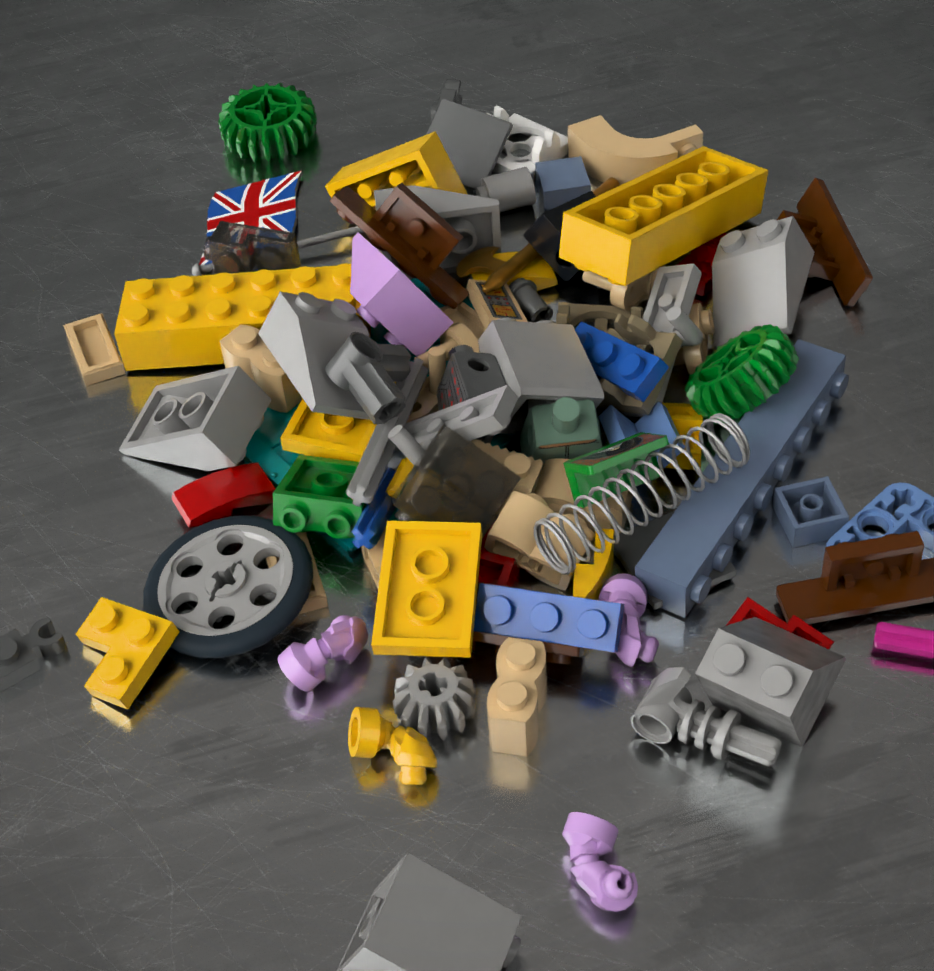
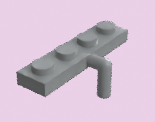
(670, 309)
(471, 418)

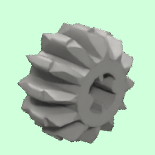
(434, 698)

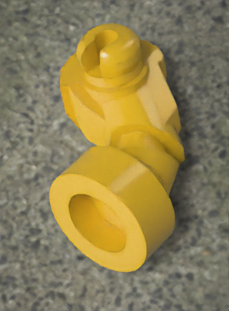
(409, 748)

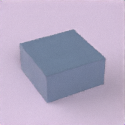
(561, 181)
(809, 511)

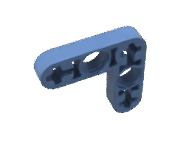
(909, 517)

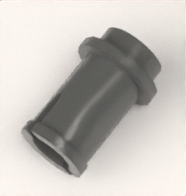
(530, 301)

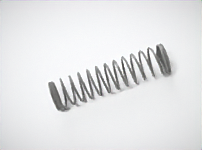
(717, 445)

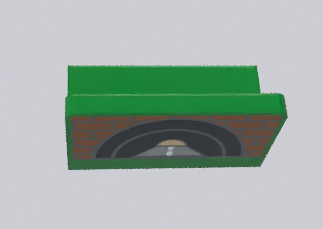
(607, 462)

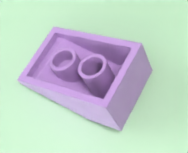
(393, 300)

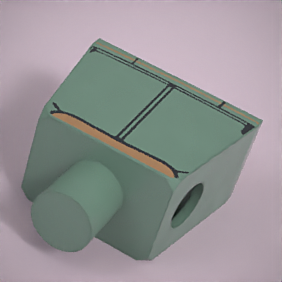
(561, 430)

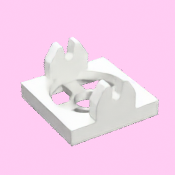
(543, 144)

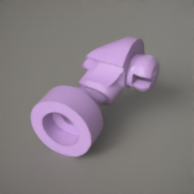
(633, 643)
(306, 662)
(589, 838)

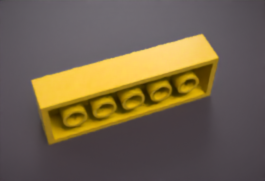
(661, 215)
(187, 316)

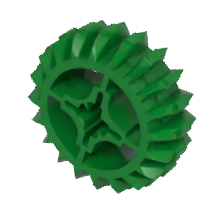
(267, 122)
(742, 373)

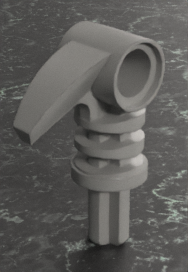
(669, 709)

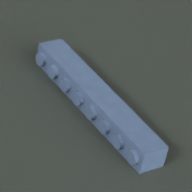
(712, 521)

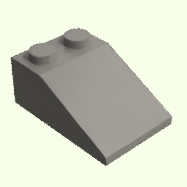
(470, 215)
(759, 278)
(303, 338)
(199, 421)

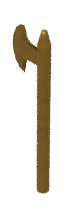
(502, 271)

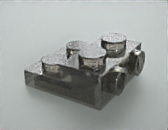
(250, 249)
(454, 483)

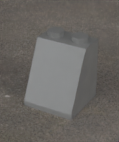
(540, 364)
(769, 677)
(431, 924)

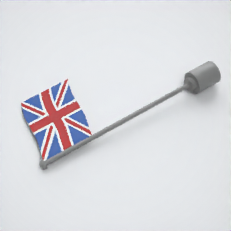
(273, 205)

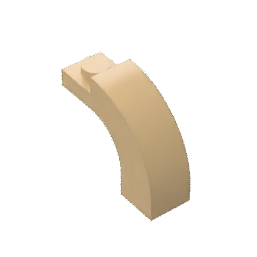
(625, 157)

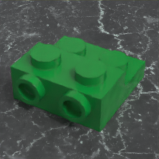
(315, 497)

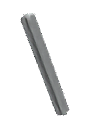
(380, 447)

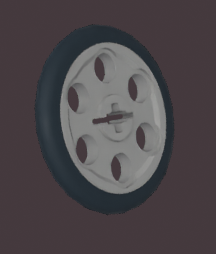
(252, 624)

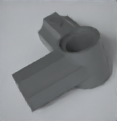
(371, 375)

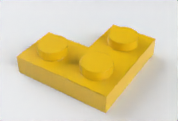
(132, 646)

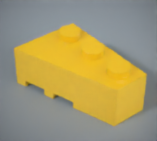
(415, 163)

